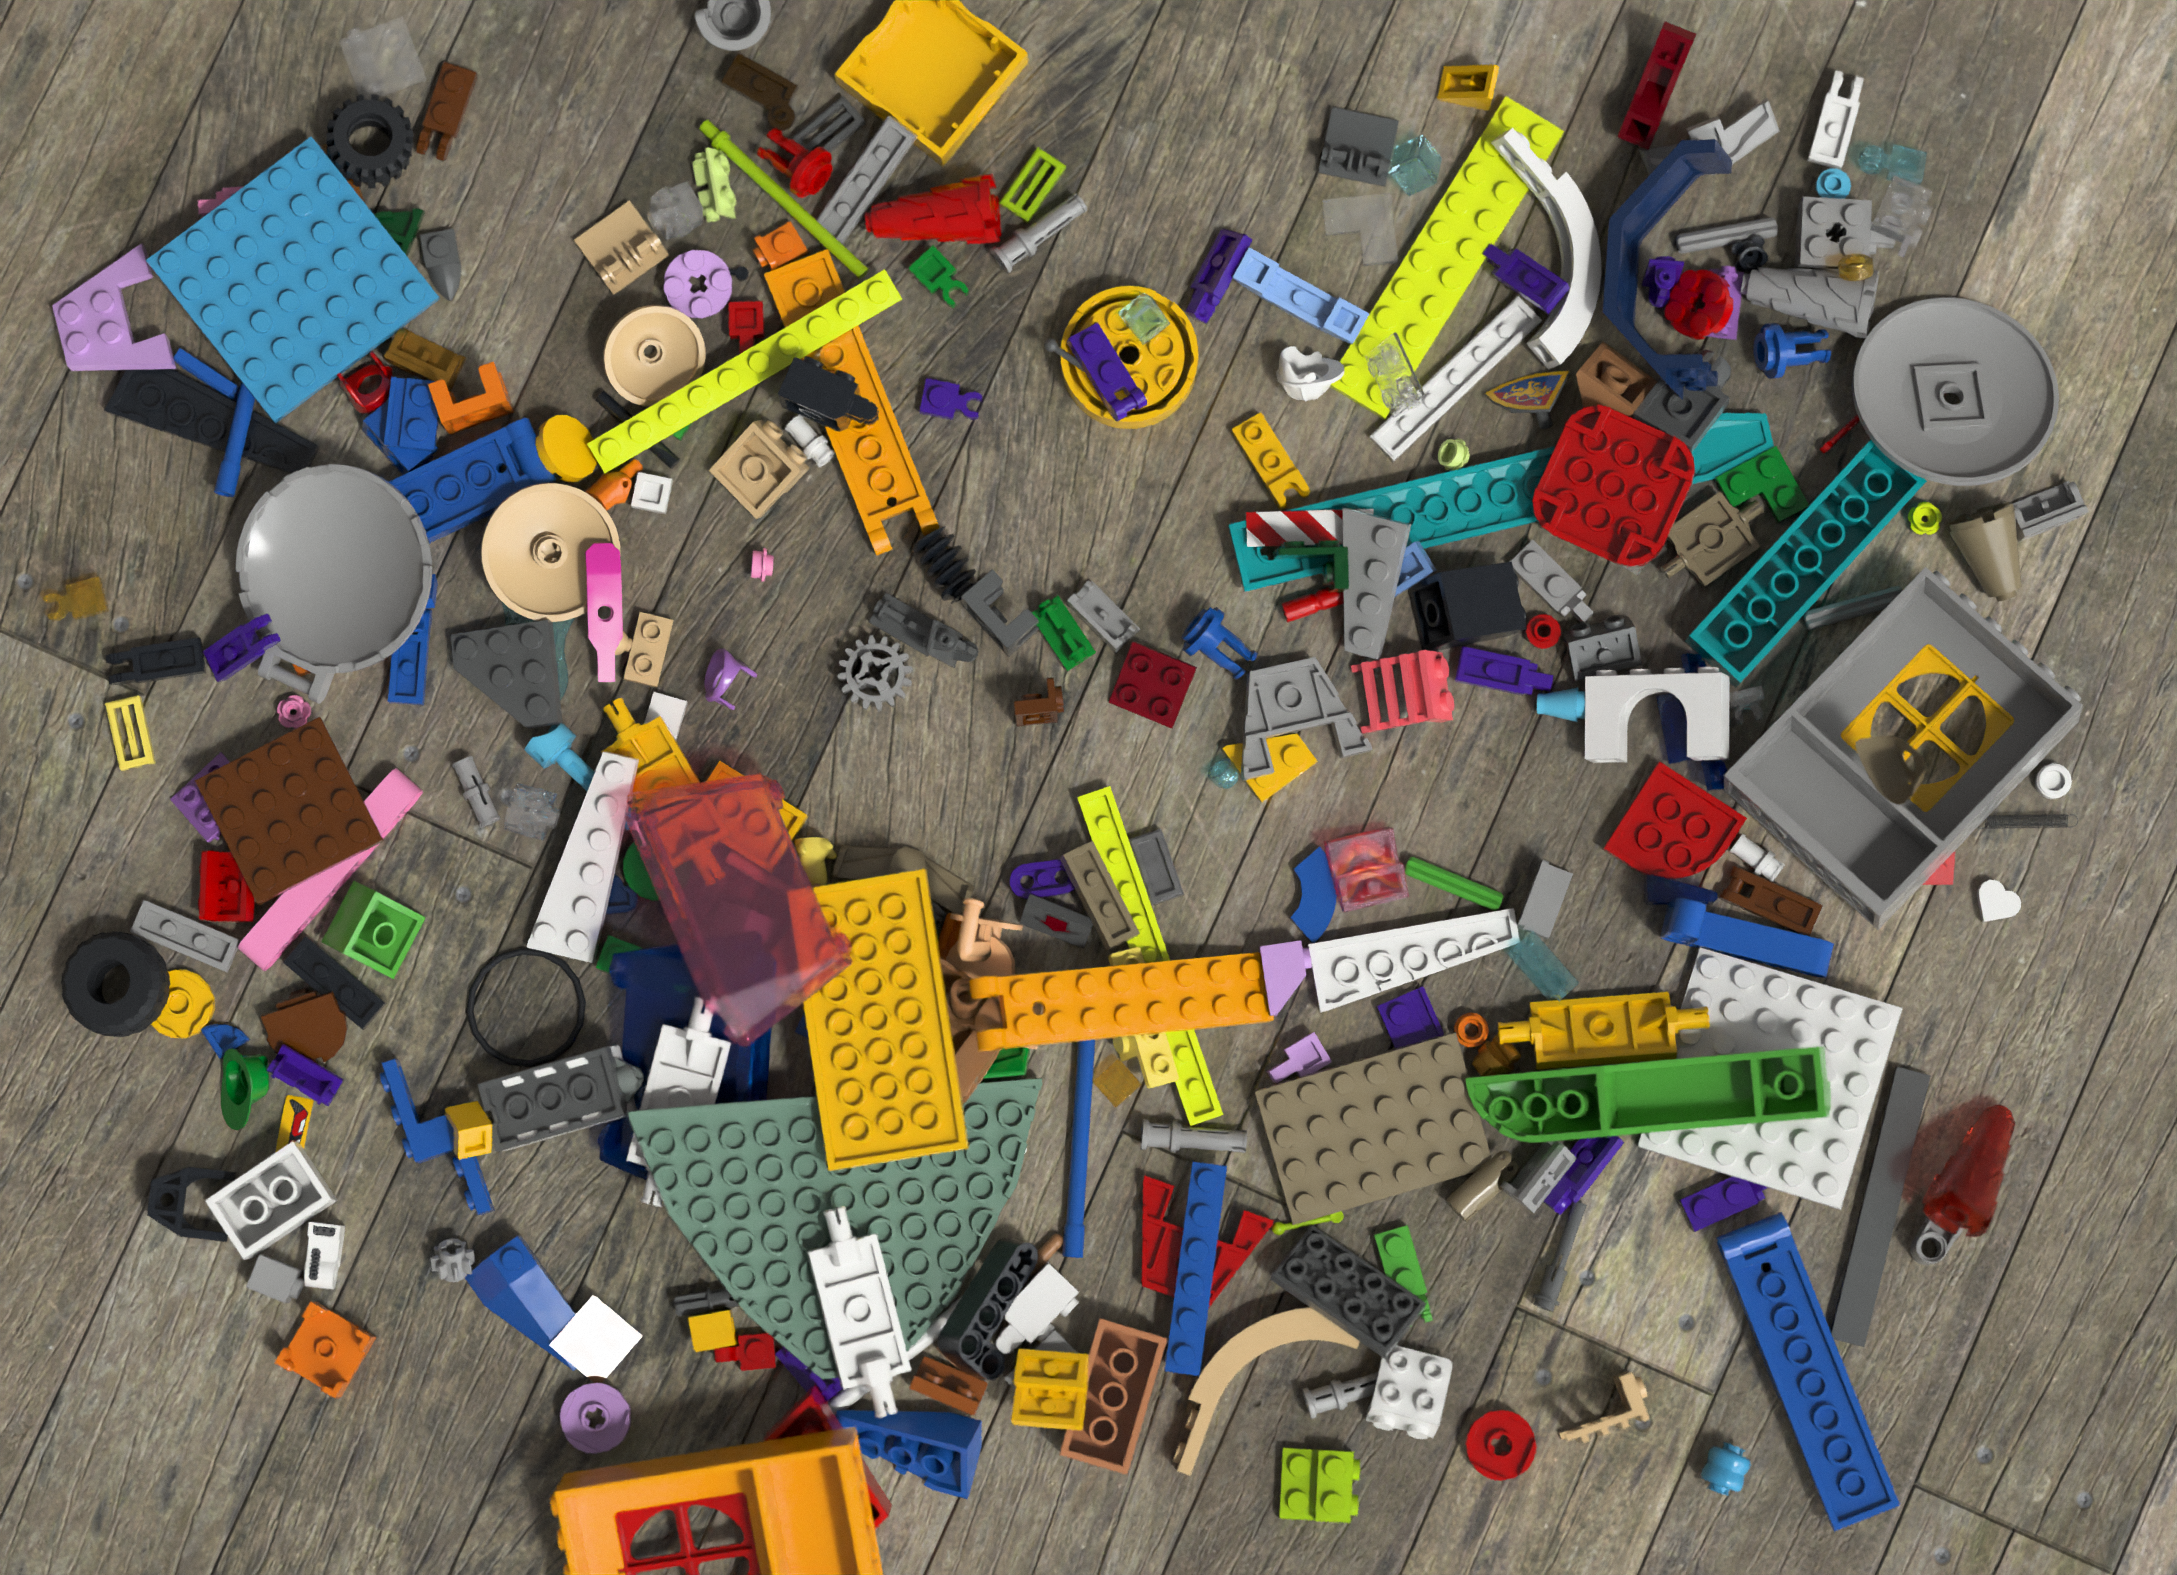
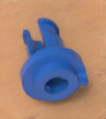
(1776, 349)
(1207, 632)

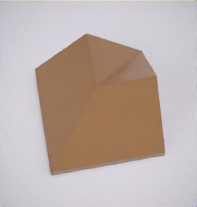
(1613, 381)

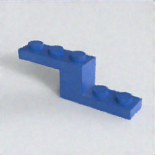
(432, 1137)

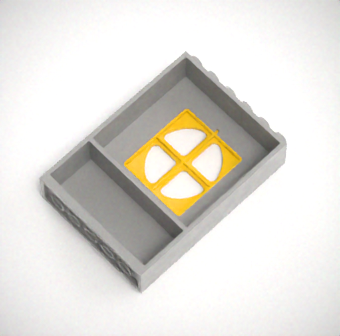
(1814, 791)

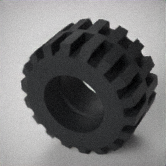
(369, 114)

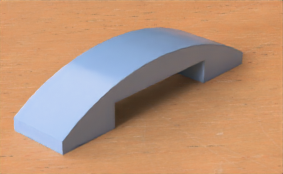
(1299, 298)

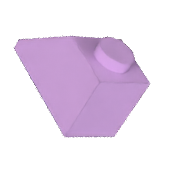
(1283, 971)

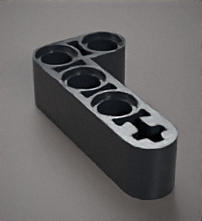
(983, 1307)

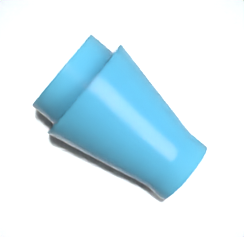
(1563, 704)

